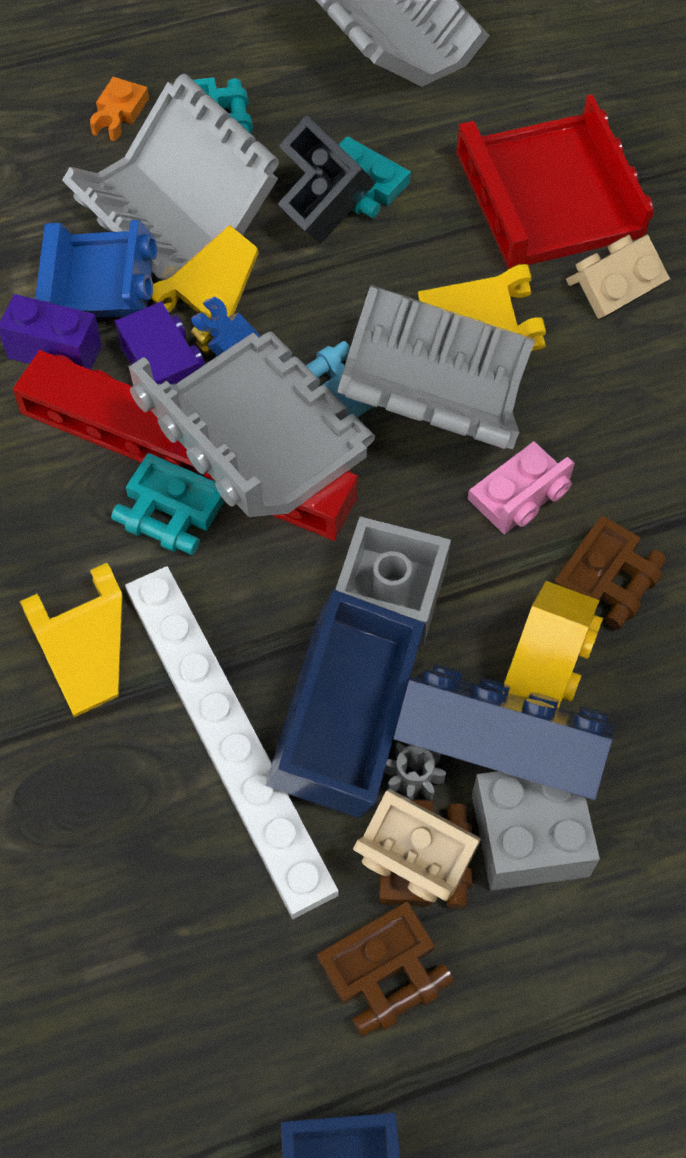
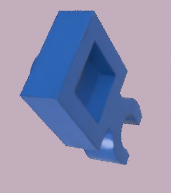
(225, 330)

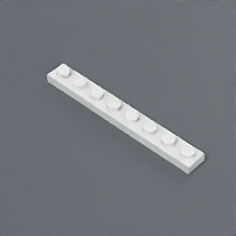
(231, 744)

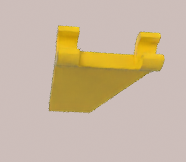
(215, 271)
(491, 302)
(83, 643)

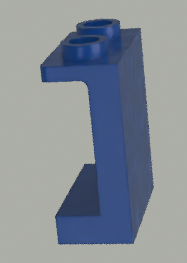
(97, 270)

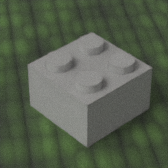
(395, 569)
(532, 832)

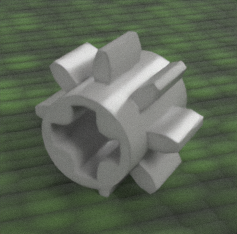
(411, 784)

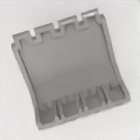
(410, 36)
(181, 177)
(436, 367)
(257, 425)

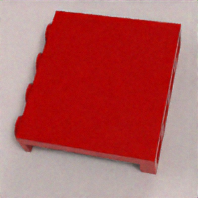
(554, 186)

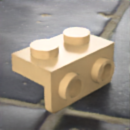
(620, 276)
(417, 847)

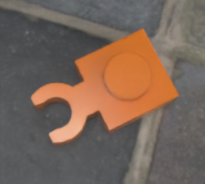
(117, 104)

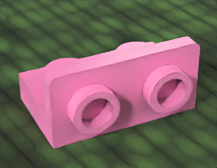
(520, 487)

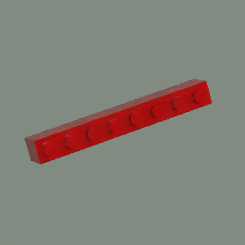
(105, 414)

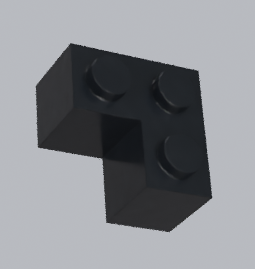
(328, 187)

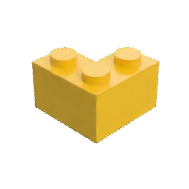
(554, 636)

